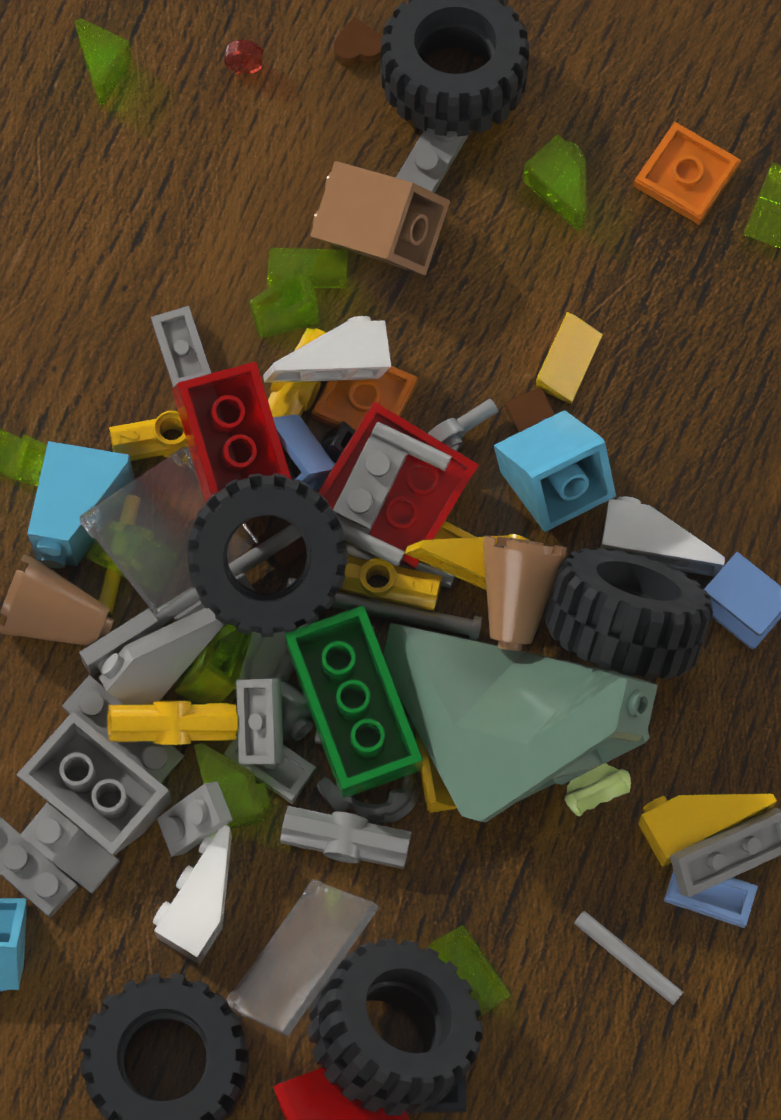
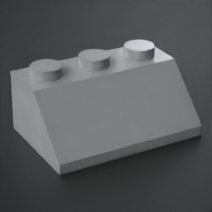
(95, 785)

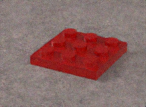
(420, 493)

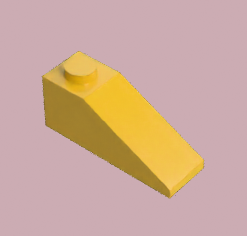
(456, 556)
(692, 818)

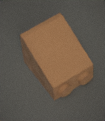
(380, 217)

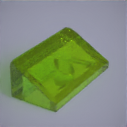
(325, 266)
(471, 964)

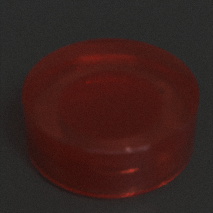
(244, 56)

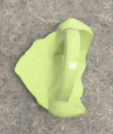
(596, 787)

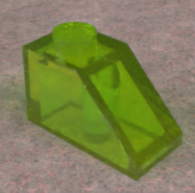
(559, 178)
(216, 668)
(238, 786)

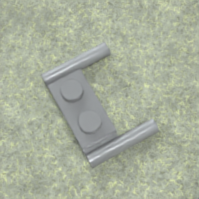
(372, 482)

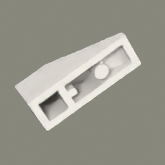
(346, 353)
(649, 533)

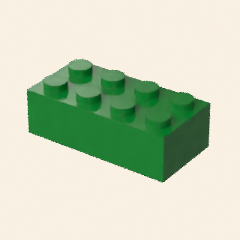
(353, 702)

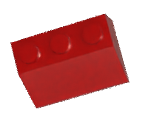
(229, 427)

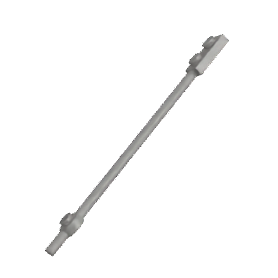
(95, 655)

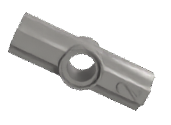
(345, 837)

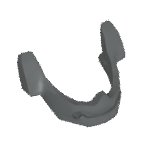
(397, 806)

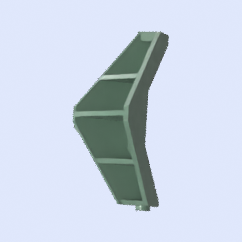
(510, 718)

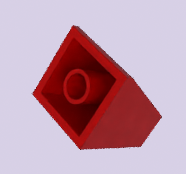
(315, 1098)

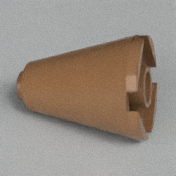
(518, 587)
(52, 608)

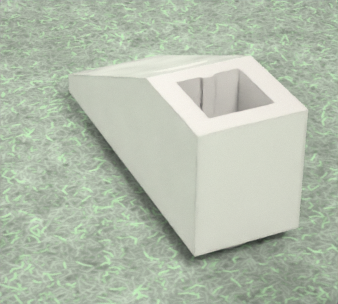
(198, 909)

